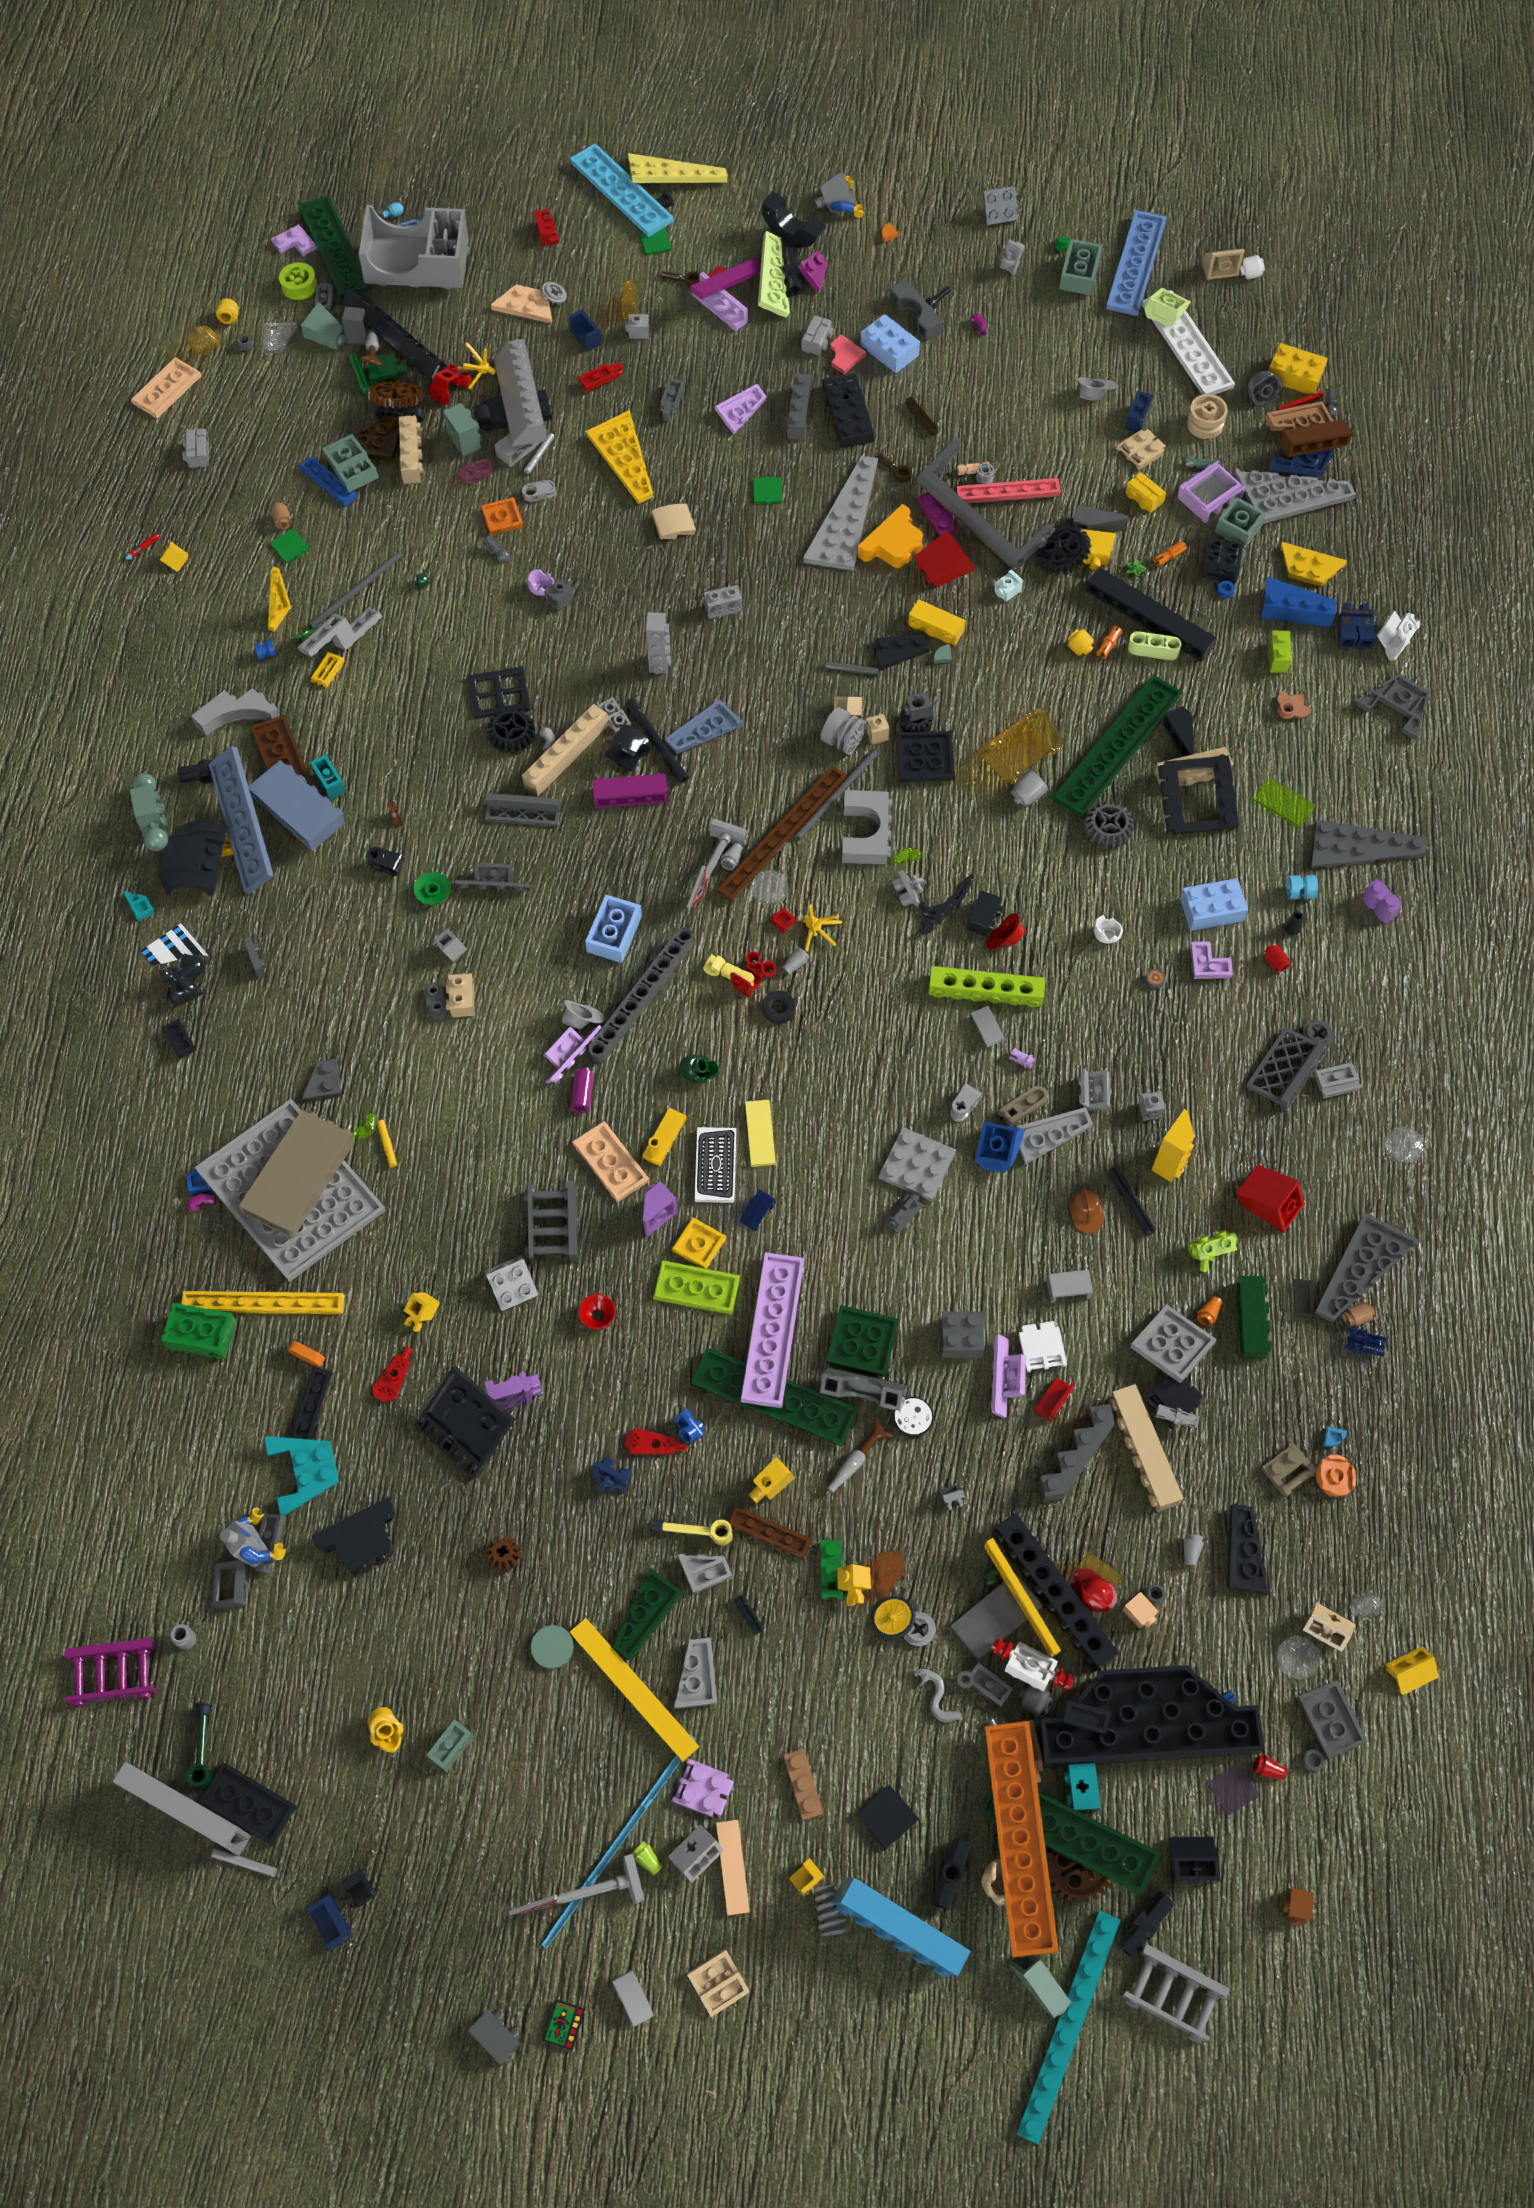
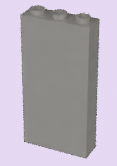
(181, 1808)

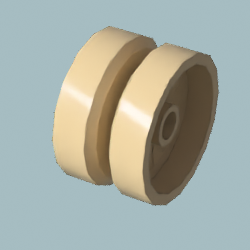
(1207, 416)

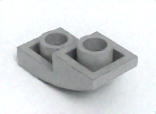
(616, 716)
(987, 1026)
(632, 1998)

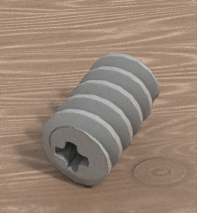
(830, 1915)

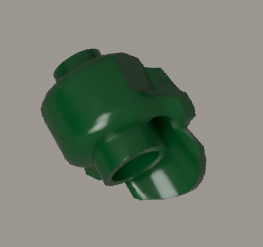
(698, 1068)

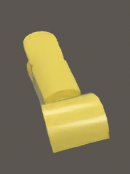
(716, 965)

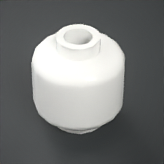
(1252, 267)

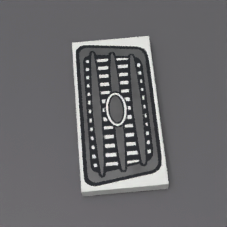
(715, 1165)

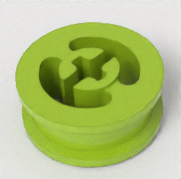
(298, 281)

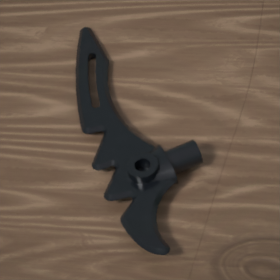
(934, 913)

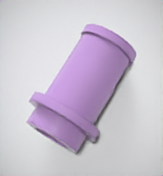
(1022, 1058)

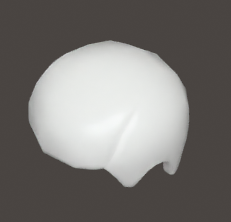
(1107, 930)

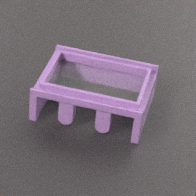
(1209, 491)

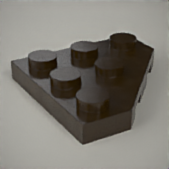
(380, 438)

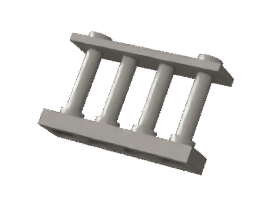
(1193, 1980)

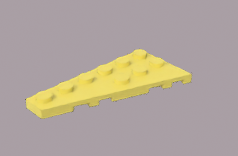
(659, 170)

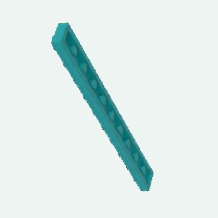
(1068, 2028)

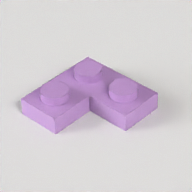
(294, 237)
(1207, 967)

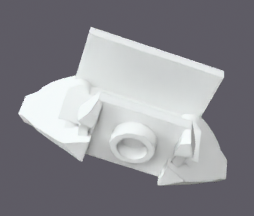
(1397, 628)

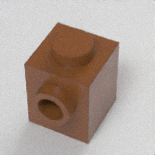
(1298, 1906)

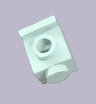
(1008, 586)

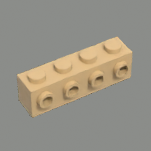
(409, 449)
(1189, 777)

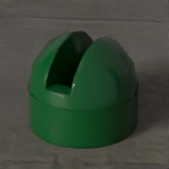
(422, 580)

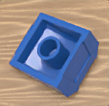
(998, 1146)

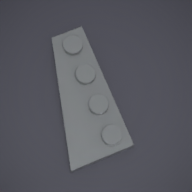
(1052, 1132)

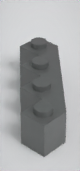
(1072, 1463)

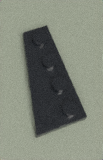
(1245, 1562)

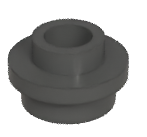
(244, 342)
(1159, 1590)

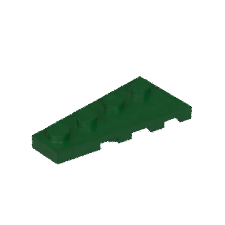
(651, 1607)

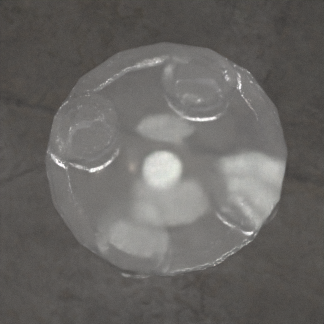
(1404, 1145)
(1298, 1657)

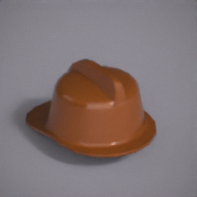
(1086, 1211)

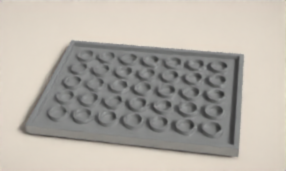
(337, 1215)

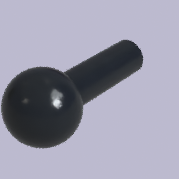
(933, 301)

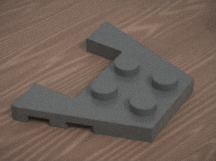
(1401, 696)

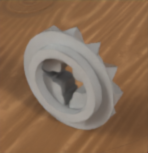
(557, 290)
(928, 1631)

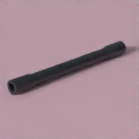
(676, 768)

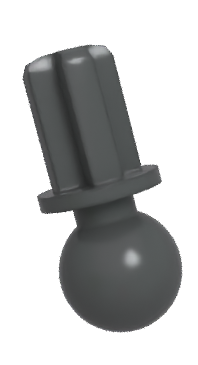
(1331, 401)
(503, 555)

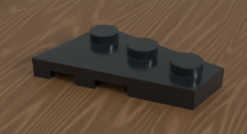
(898, 648)

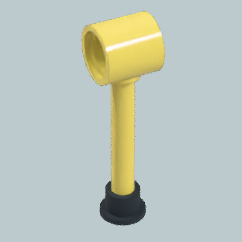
(660, 1526)

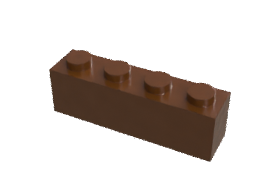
(1315, 438)

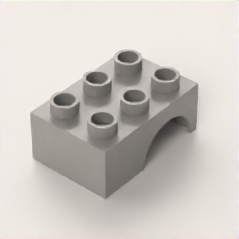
(418, 254)

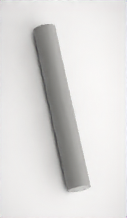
(539, 453)
(244, 1862)

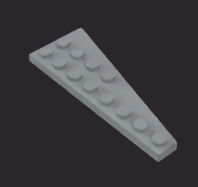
(842, 529)

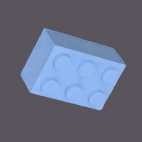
(890, 343)
(1213, 904)
(613, 928)

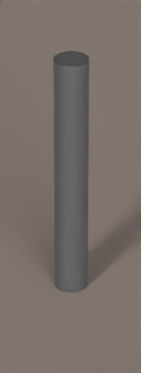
(852, 668)

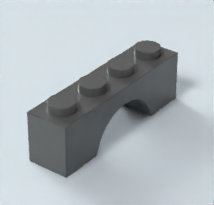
(906, 297)
(798, 407)
(882, 1392)

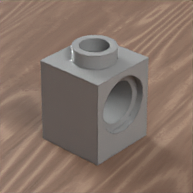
(1152, 1106)

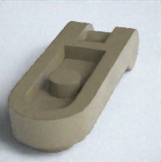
(1023, 1105)

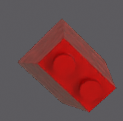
(943, 561)
(1271, 1197)

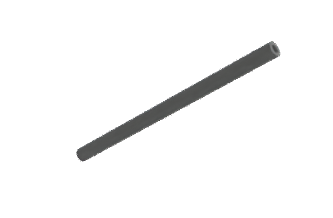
(350, 594)
(837, 793)

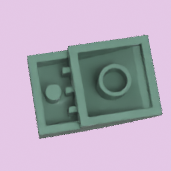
(350, 463)

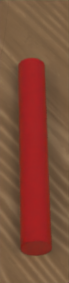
(1301, 401)

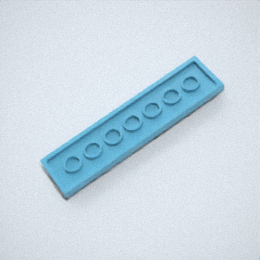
(619, 189)

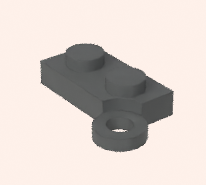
(986, 1684)

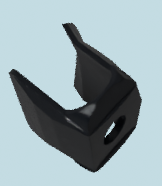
(630, 747)

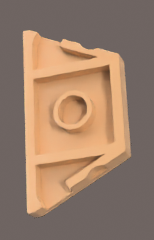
(524, 303)

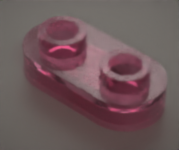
(476, 471)

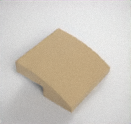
(673, 521)
(718, 1982)

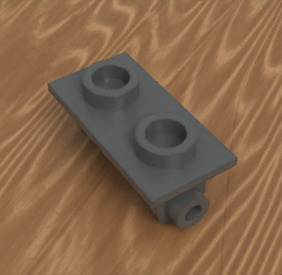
(903, 1213)

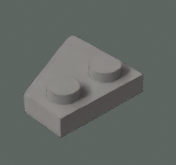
(704, 1571)

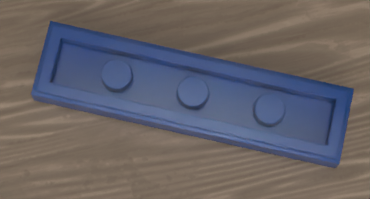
(327, 481)

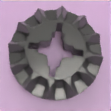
(1318, 1026)

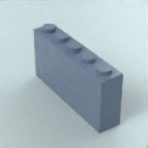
(296, 805)

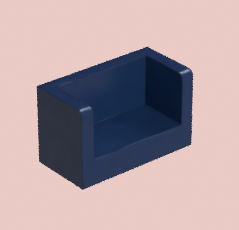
(584, 330)
(1139, 411)
(330, 1922)

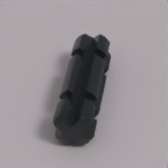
(749, 1614)

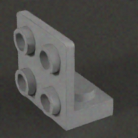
(511, 1283)

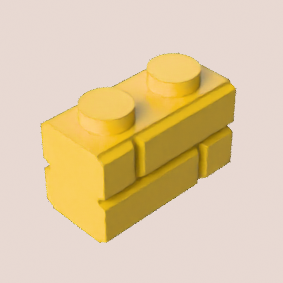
(1145, 492)

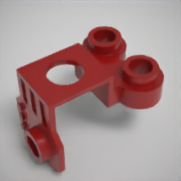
(439, 388)
(757, 969)

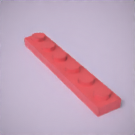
(1009, 490)

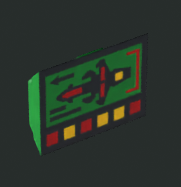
(563, 2025)

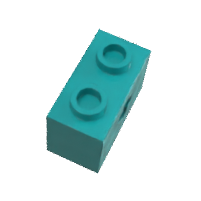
(327, 777)
(1086, 1775)

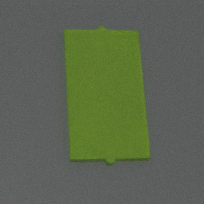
(1284, 803)

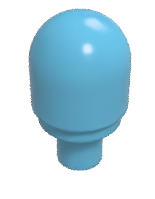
(393, 210)

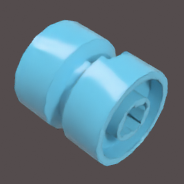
(1302, 887)

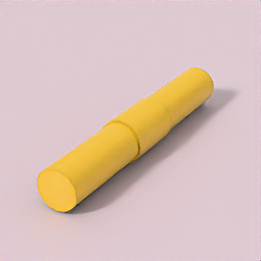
(387, 1143)

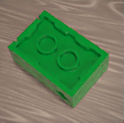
(198, 1330)

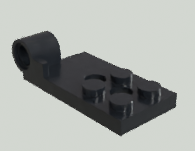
(492, 415)

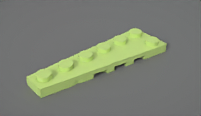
(771, 285)

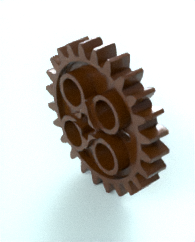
(405, 394)
(1089, 1885)

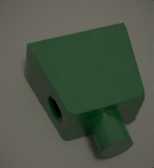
(387, 372)

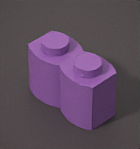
(1381, 901)

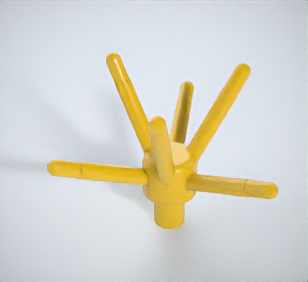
(482, 367)
(814, 924)

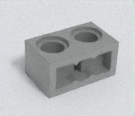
(723, 601)

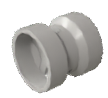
(985, 474)

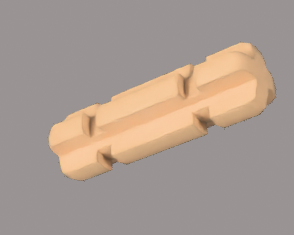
(969, 468)

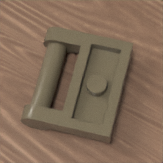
(1285, 1464)

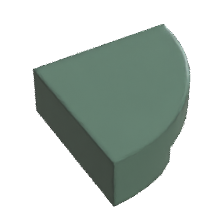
(943, 655)

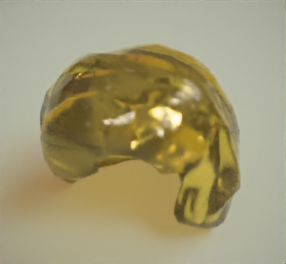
(203, 340)

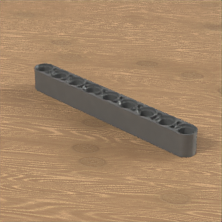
(643, 986)

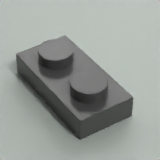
(258, 963)

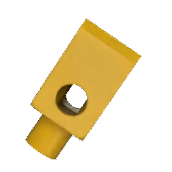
(1101, 548)
(778, 1475)

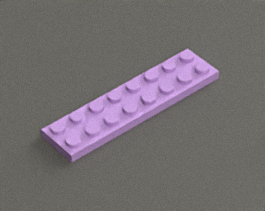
(772, 1330)

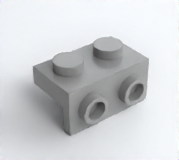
(1094, 1090)

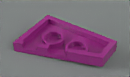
(936, 514)

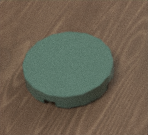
(552, 1647)

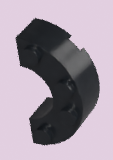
(786, 226)

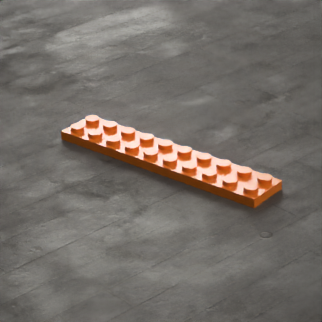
(1021, 1840)

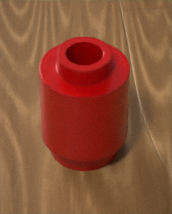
(1276, 958)

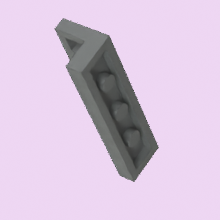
(523, 805)

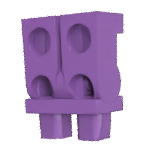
(515, 1390)

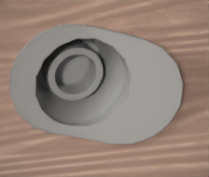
(1094, 388)
(580, 1015)

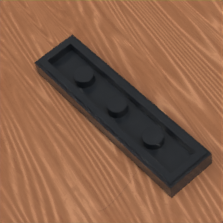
(312, 1404)

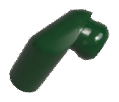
(990, 1574)

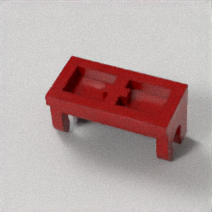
(546, 228)

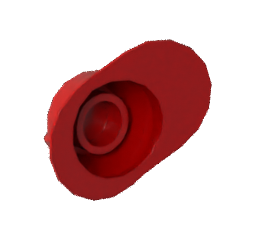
(1007, 933)
(1093, 1590)

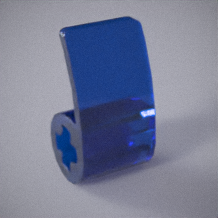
(757, 1208)

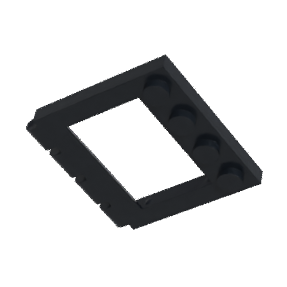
(1224, 788)

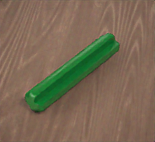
(359, 372)

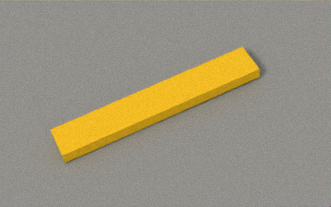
(1022, 1598)

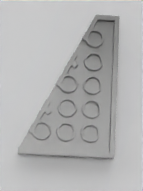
(1291, 495)

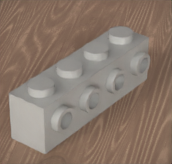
(658, 643)

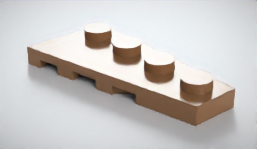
(1298, 417)

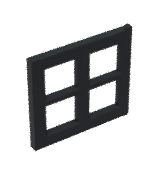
(496, 675)

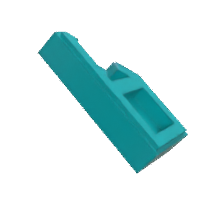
(139, 904)

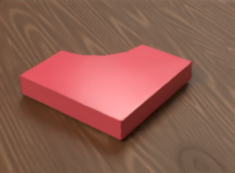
(846, 354)

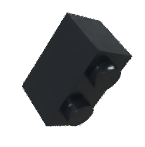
(984, 914)

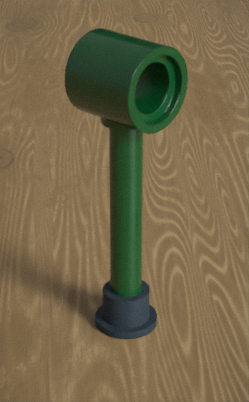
(203, 1711)

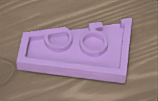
(740, 407)

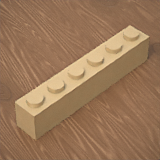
(565, 750)
(1146, 1448)

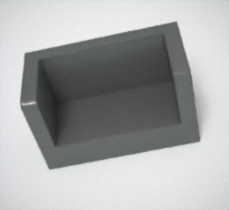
(353, 325)

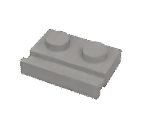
(1337, 1080)

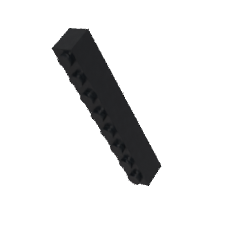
(1150, 613)

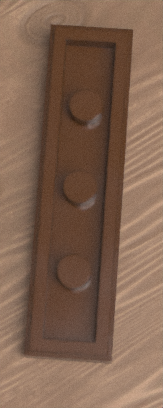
(769, 1532)

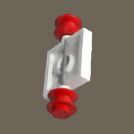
(1031, 1665)

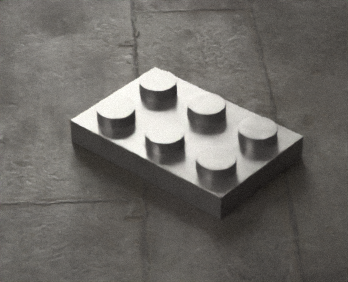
(1332, 1720)

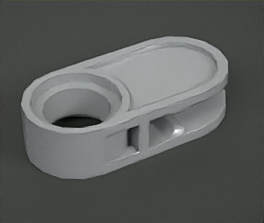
(542, 489)

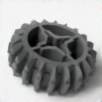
(1108, 817)

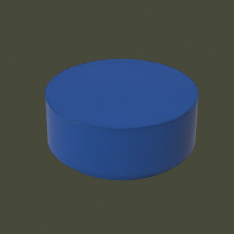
(1225, 589)

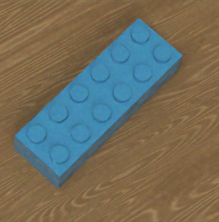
(901, 1927)

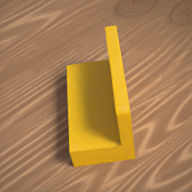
(1413, 1669)

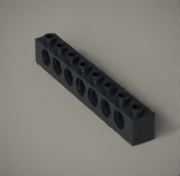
(1093, 1658)

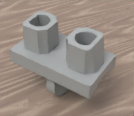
(1012, 256)
(904, 882)

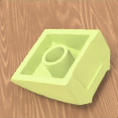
(1165, 307)

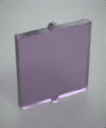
(1233, 1789)

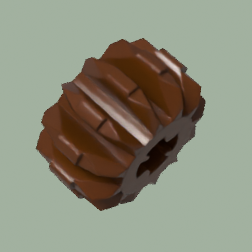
(507, 1559)

